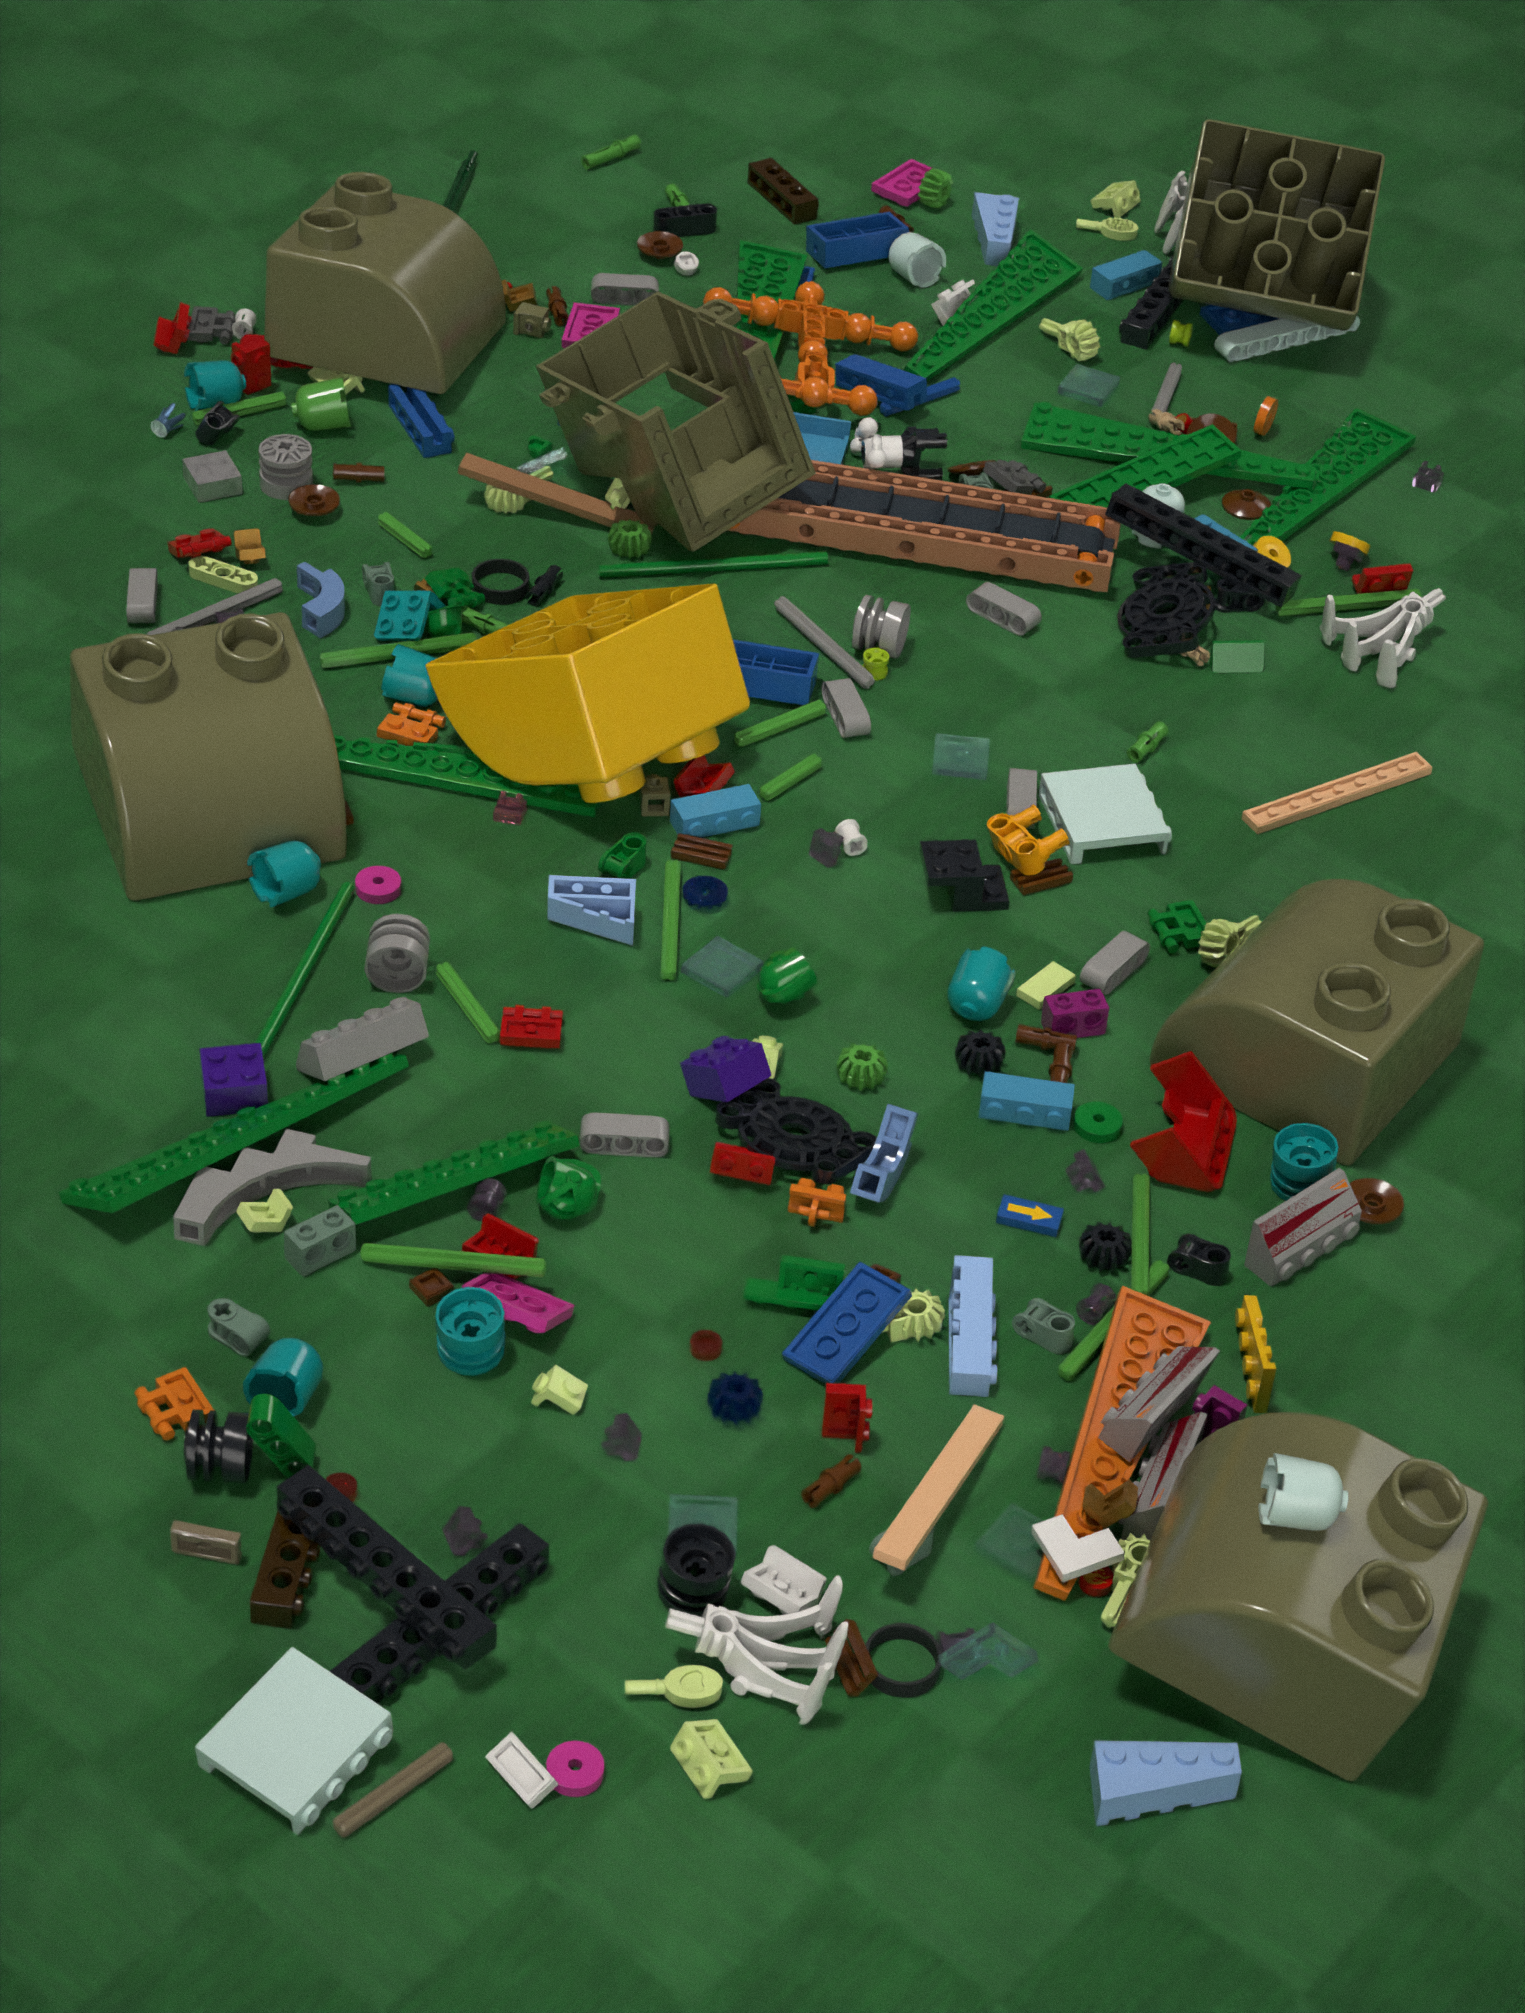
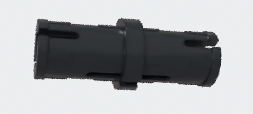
(544, 585)

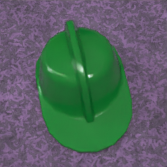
(445, 621)

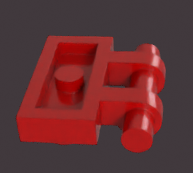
(193, 546)
(531, 1027)

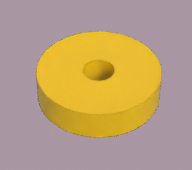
(1350, 540)
(1274, 549)

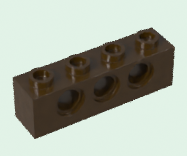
(782, 191)
(283, 1576)

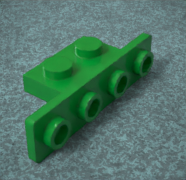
(800, 1283)

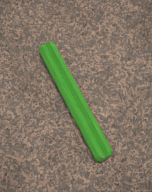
(247, 406)
(779, 723)
(468, 1002)

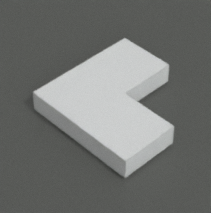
(1075, 1556)

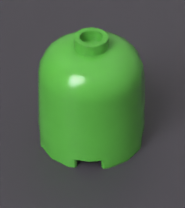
(322, 405)

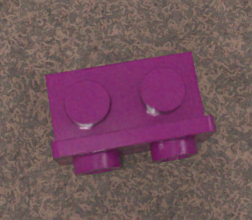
(1220, 1409)

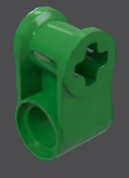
(625, 856)

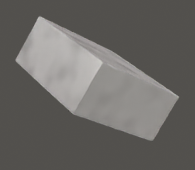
(212, 476)

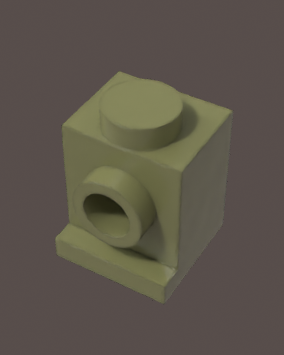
(531, 320)
(655, 789)

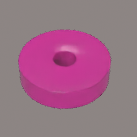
(378, 884)
(580, 1755)

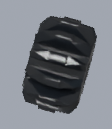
(980, 1053)
(1105, 1246)

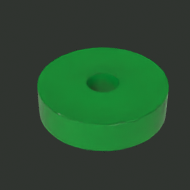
(1098, 1122)

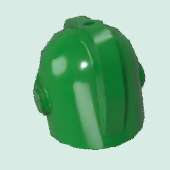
(785, 977)
(568, 1188)

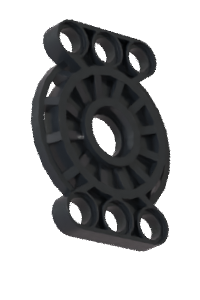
(1181, 591)
(820, 1149)

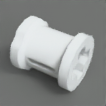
(248, 323)
(853, 841)

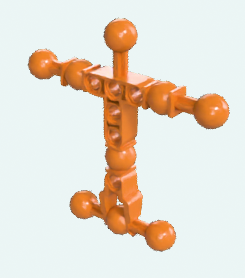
(813, 323)

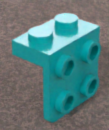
(405, 615)

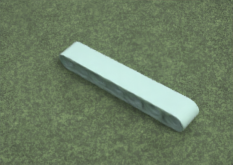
(1272, 336)

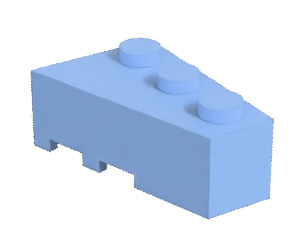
(594, 905)

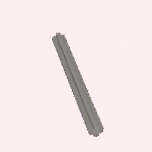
(227, 605)
(824, 642)

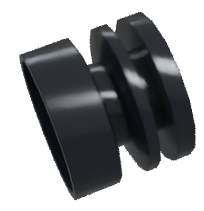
(218, 1446)
(695, 1568)

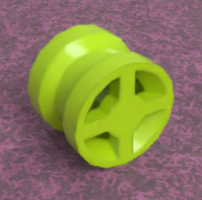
(1181, 333)
(876, 662)

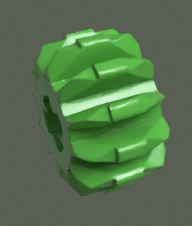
(935, 188)
(629, 538)
(862, 1066)

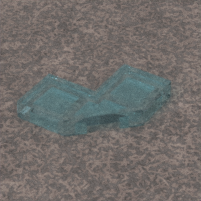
(543, 460)

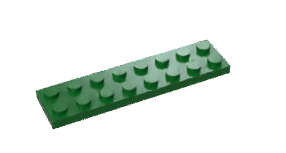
(1167, 465)
(454, 1172)

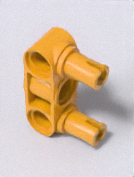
(1018, 845)

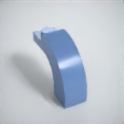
(328, 607)
(884, 1165)

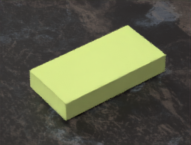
(1048, 981)

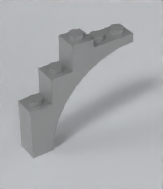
(295, 1163)

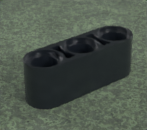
(686, 219)

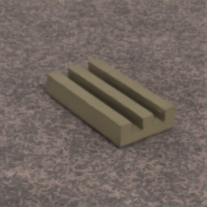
(206, 1542)

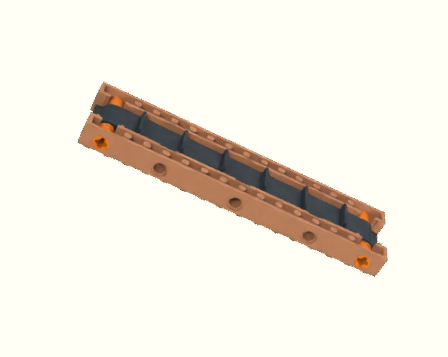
(944, 525)

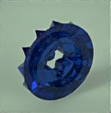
(696, 886)

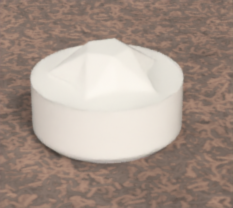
(686, 263)

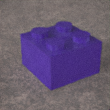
(725, 1069)
(233, 1078)

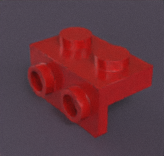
(171, 333)
(254, 364)
(1383, 578)
(701, 777)
(741, 1163)
(501, 1239)
(846, 1412)

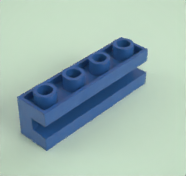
(889, 383)
(421, 421)

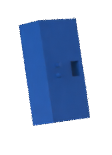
(853, 239)
(777, 672)

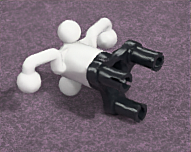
(897, 451)

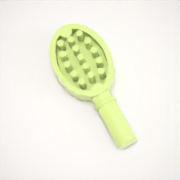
(1111, 228)
(684, 1686)

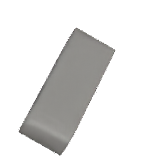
(615, 282)
(142, 595)
(1003, 608)
(846, 707)
(1021, 791)
(1115, 962)
(624, 1135)

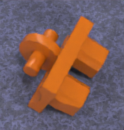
(817, 1203)

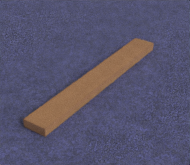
(544, 491)

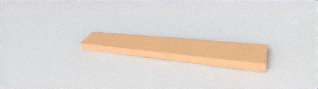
(1336, 793)
(938, 1487)

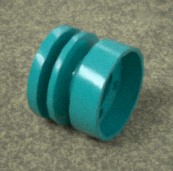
(1301, 1158)
(470, 1331)

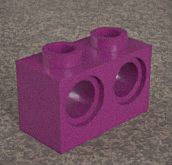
(1076, 1013)

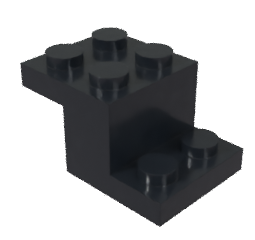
(961, 871)

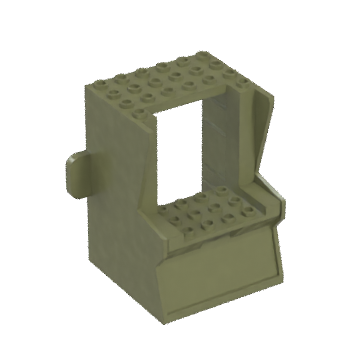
(713, 465)

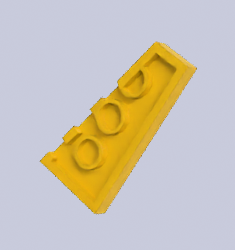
(1257, 1355)

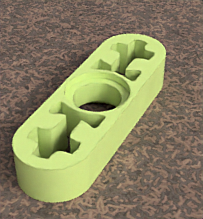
(209, 569)

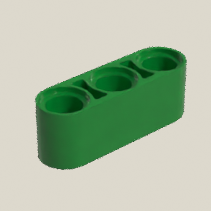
(280, 1435)

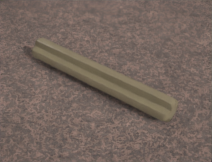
(392, 1789)

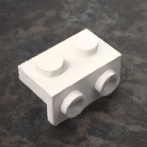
(951, 300)
(785, 1582)

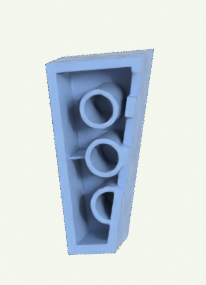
(995, 224)
(971, 1327)
(1160, 1775)

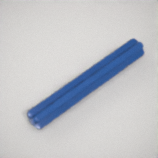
(933, 392)

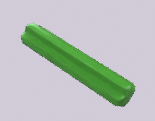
(405, 535)
(790, 777)

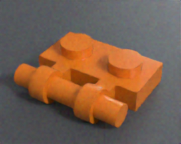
(408, 731)
(181, 1396)

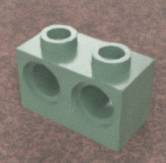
(319, 1240)

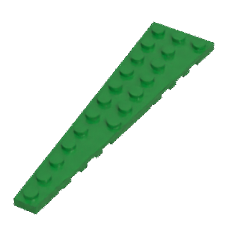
(767, 273)
(1016, 286)
(1101, 438)
(1343, 463)
(452, 769)
(200, 1149)

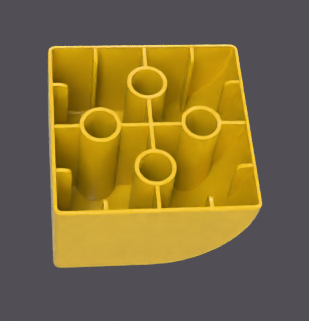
(596, 688)

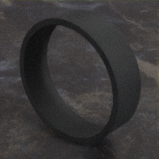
(500, 565)
(917, 1635)

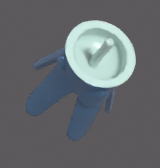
(162, 426)

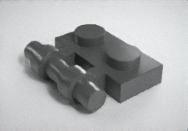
(209, 323)
(1014, 476)

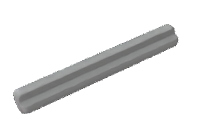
(1168, 387)

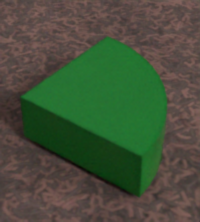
(538, 446)

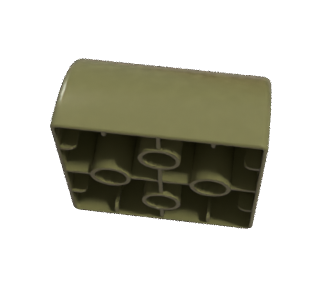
(1276, 225)
(381, 287)
(205, 751)
(1331, 1010)
(1295, 1628)

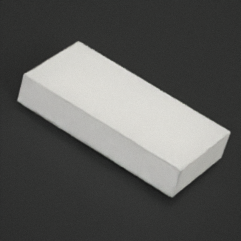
(521, 1770)

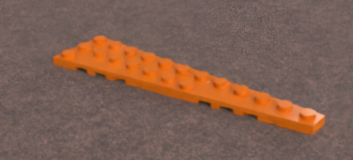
(1134, 1341)

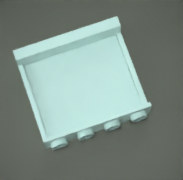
(1103, 809)
(296, 1738)

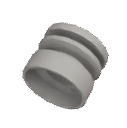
(284, 465)
(881, 626)
(397, 953)

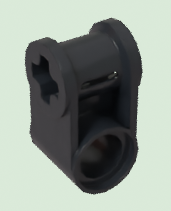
(216, 424)
(1236, 598)
(1202, 1260)

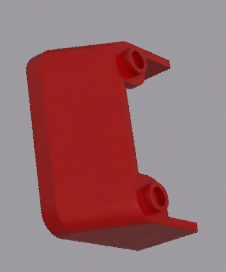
(1204, 1120)

